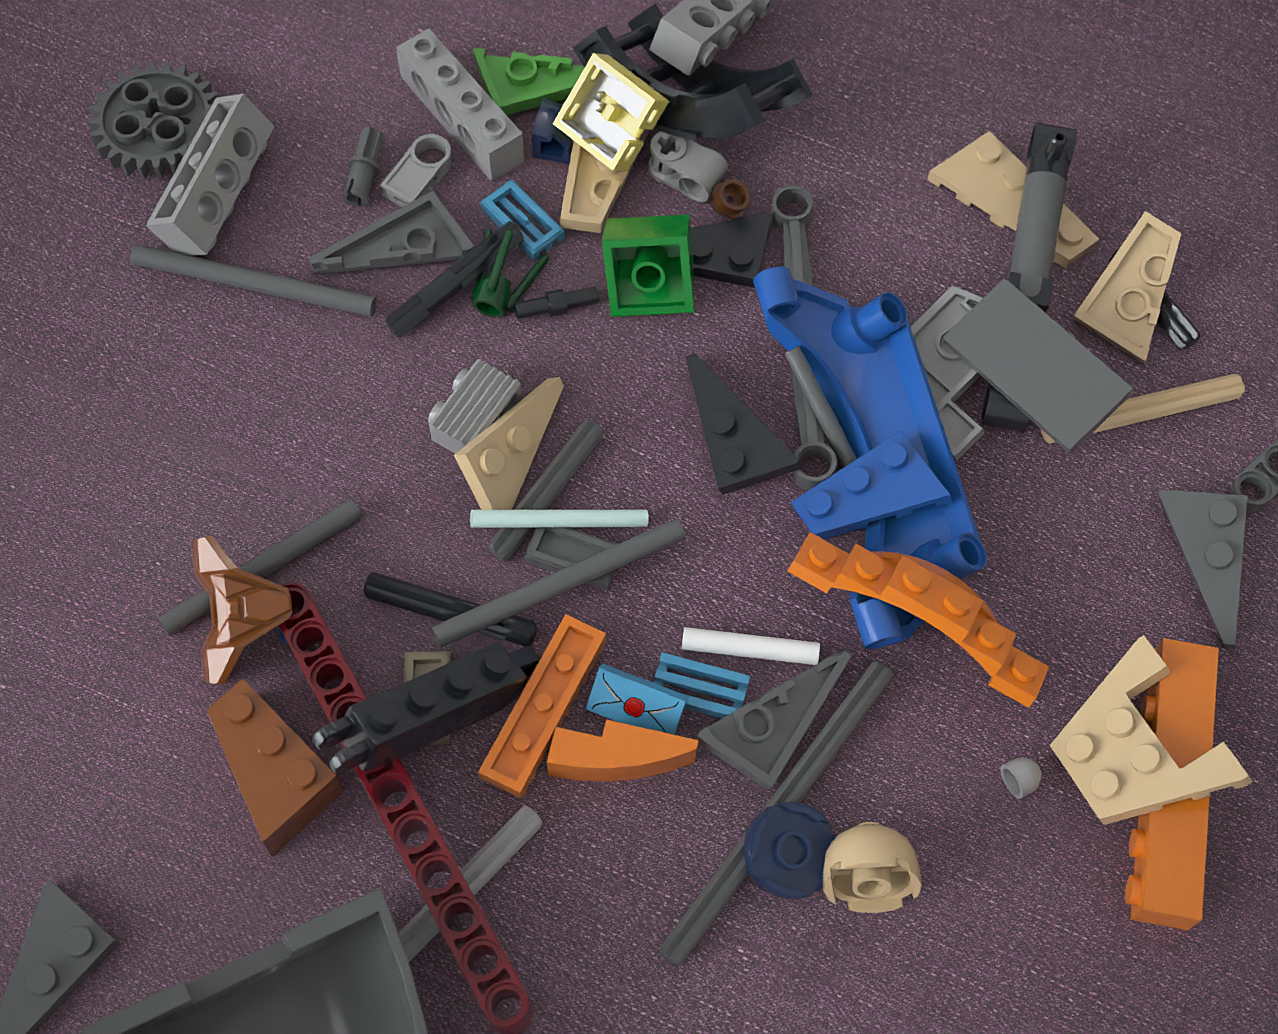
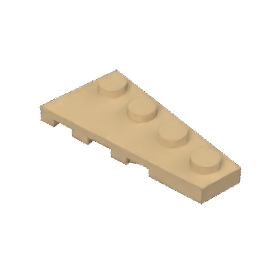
(994, 180)
(590, 190)

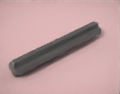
(549, 485)

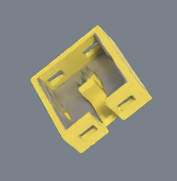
(610, 112)

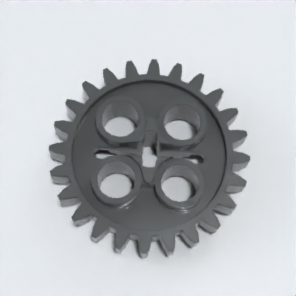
(149, 118)

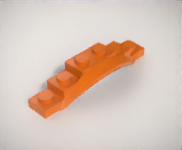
(932, 596)

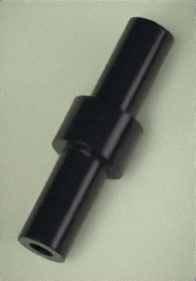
(556, 302)

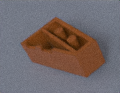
(272, 765)

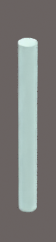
(558, 518)

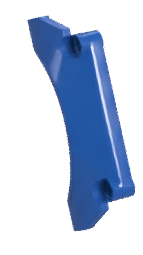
(876, 389)

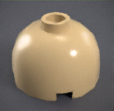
(871, 869)

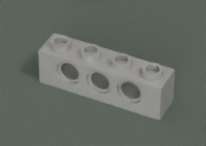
(699, 28)
(460, 105)
(211, 176)

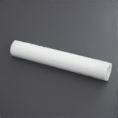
(750, 646)

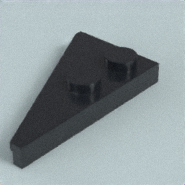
(731, 249)
(737, 440)

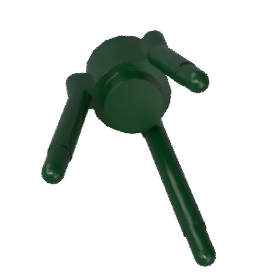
(493, 294)

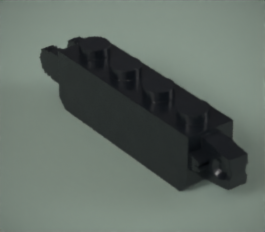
(427, 707)

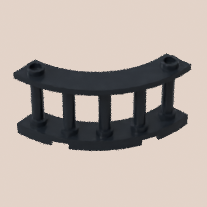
(716, 98)

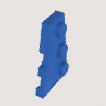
(875, 486)

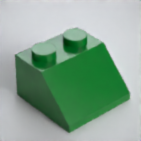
(649, 265)

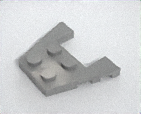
(945, 370)

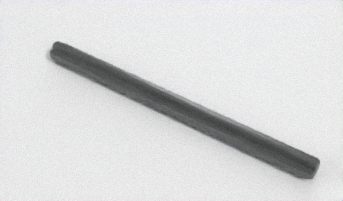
(793, 789)

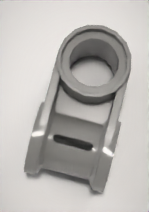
(687, 169)

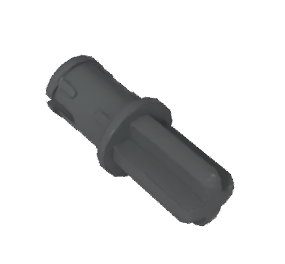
(363, 167)

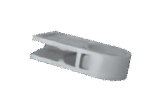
(415, 178)

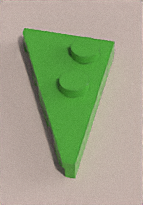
(525, 80)

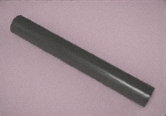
(820, 406)

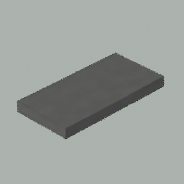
(1038, 365)

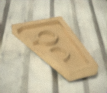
(1131, 289)

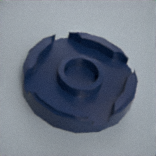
(788, 849)

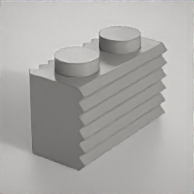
(476, 403)

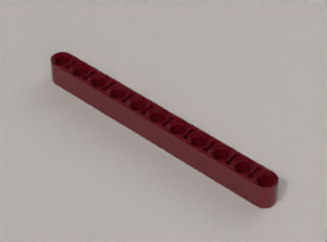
(407, 818)

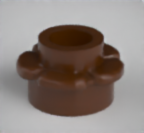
(737, 192)

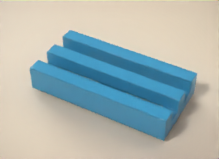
(542, 242)
(706, 672)

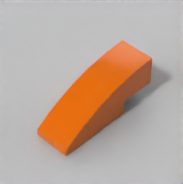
(618, 755)

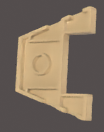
(1119, 757)

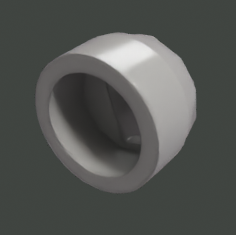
(1021, 776)

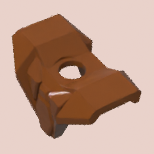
(240, 608)

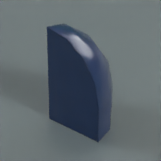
(547, 139)

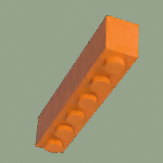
(1173, 840)

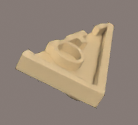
(502, 454)

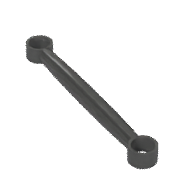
(797, 259)

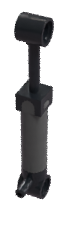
(1035, 242)

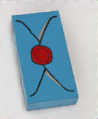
(636, 701)

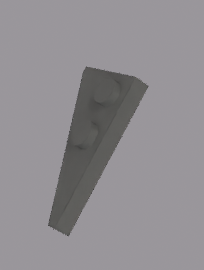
(407, 236)
(1212, 540)
(767, 730)
(53, 961)

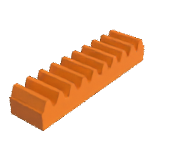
(542, 706)

